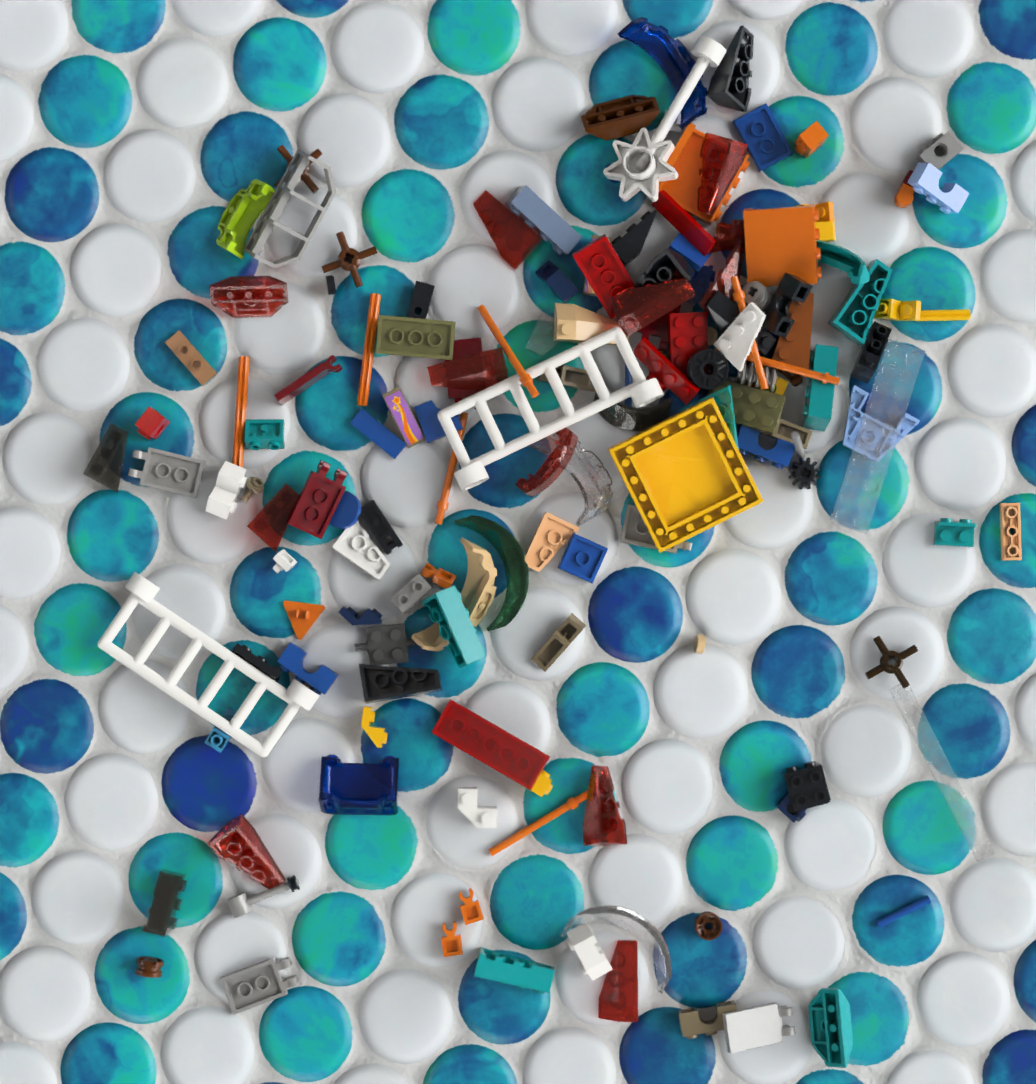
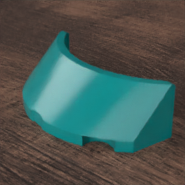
(845, 261)

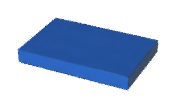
(763, 137)

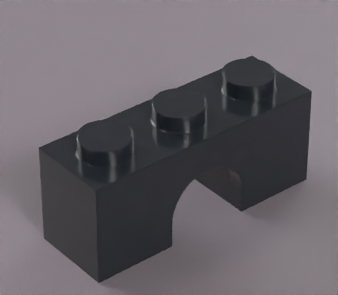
(789, 290)

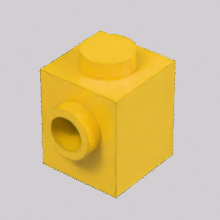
(543, 784)

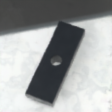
(420, 299)

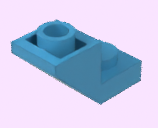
(217, 738)

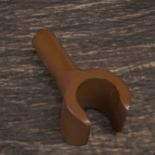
(794, 380)

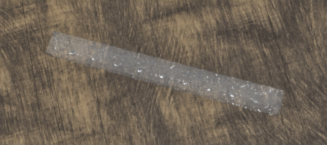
(942, 772)

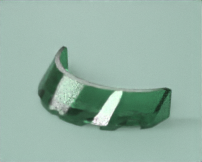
(513, 561)

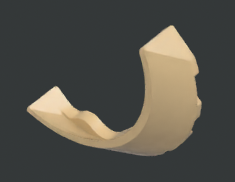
(476, 595)

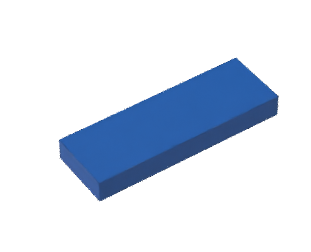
(378, 433)

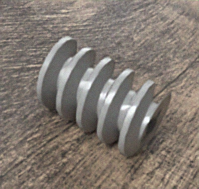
(758, 294)
(750, 375)

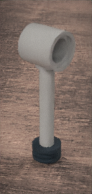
(241, 904)

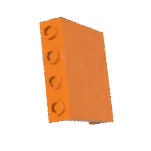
(687, 162)
(782, 243)

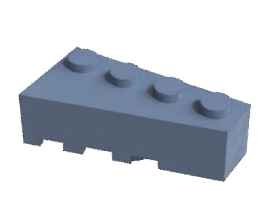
(543, 220)

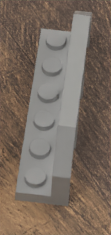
(276, 204)

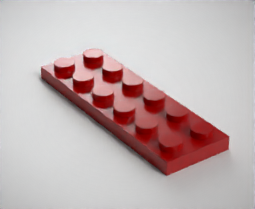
(490, 744)

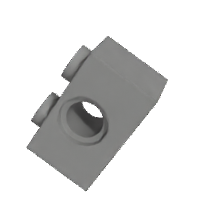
(948, 146)
(411, 593)

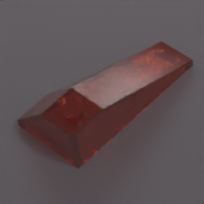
(719, 166)
(508, 232)
(723, 283)
(643, 305)
(470, 372)
(601, 818)
(244, 848)
(620, 989)

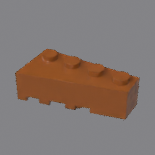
(796, 345)

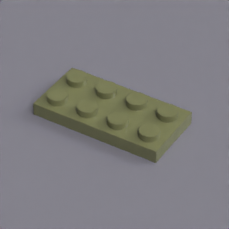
(415, 337)
(755, 406)

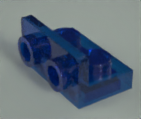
(701, 282)

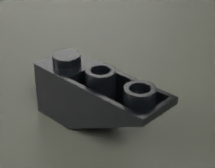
(631, 244)
(871, 352)

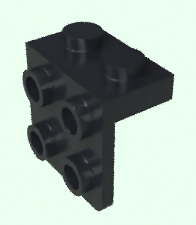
(806, 786)

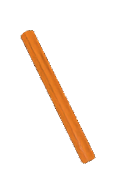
(368, 351)
(240, 412)

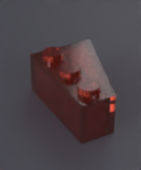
(272, 518)

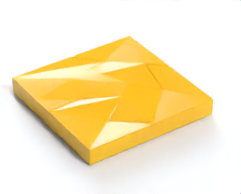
(685, 474)

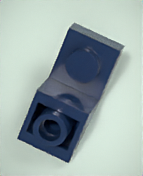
(557, 281)
(367, 618)

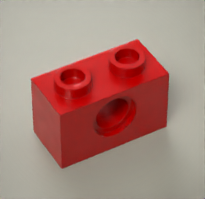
(151, 423)

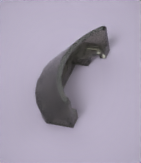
(635, 418)

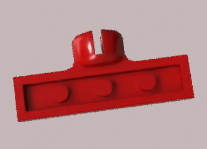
(665, 372)

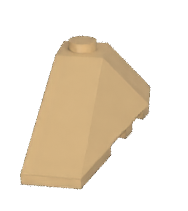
(579, 324)

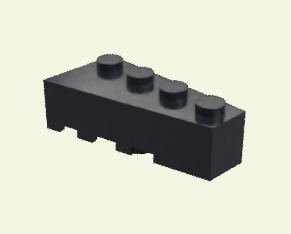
(390, 683)

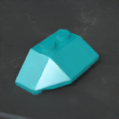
(831, 1027)

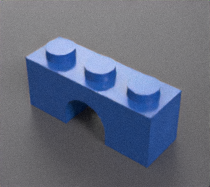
(779, 455)
(292, 661)

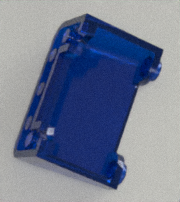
(359, 787)

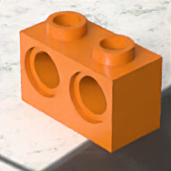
(810, 139)

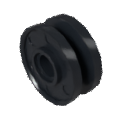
(718, 364)

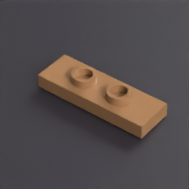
(191, 358)

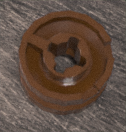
(709, 933)
(149, 967)

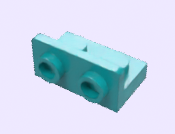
(264, 434)
(954, 533)

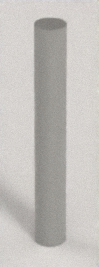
(798, 445)

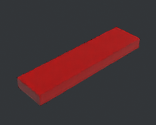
(684, 223)

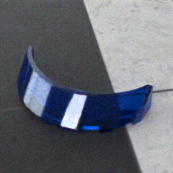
(674, 61)

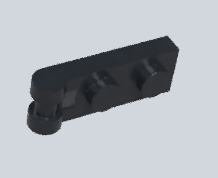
(380, 526)
(257, 661)

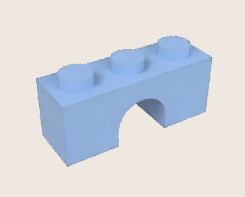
(925, 182)

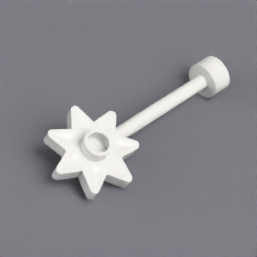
(644, 162)

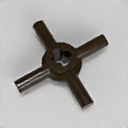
(898, 658)

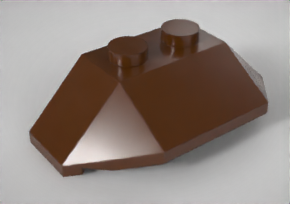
(620, 116)

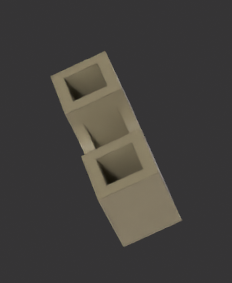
(692, 1024)

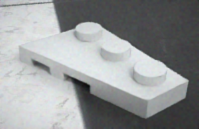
(740, 335)
(362, 551)

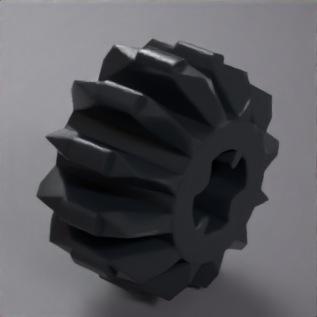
(807, 467)

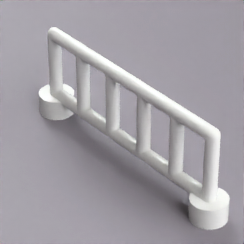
(641, 391)
(143, 593)

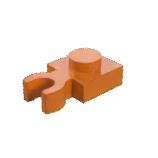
(440, 577)
(471, 909)
(451, 943)

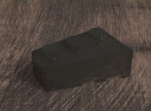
(109, 458)
(165, 903)

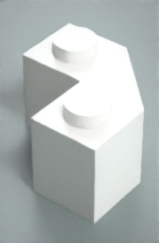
(227, 489)
(479, 815)
(589, 951)

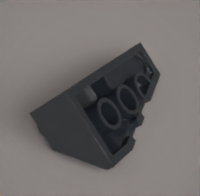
(731, 78)
(665, 267)
(725, 312)

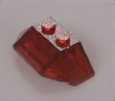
(249, 296)

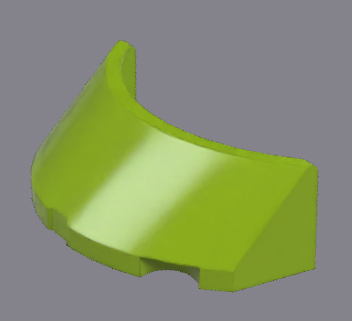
(241, 215)

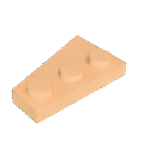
(547, 540)

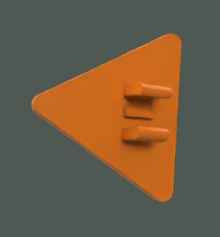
(302, 616)

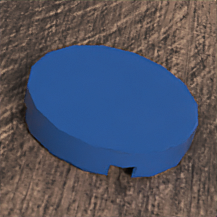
(346, 511)

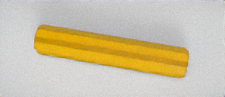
(945, 315)

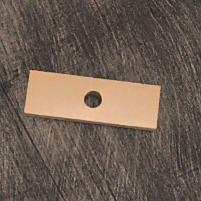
(1010, 544)

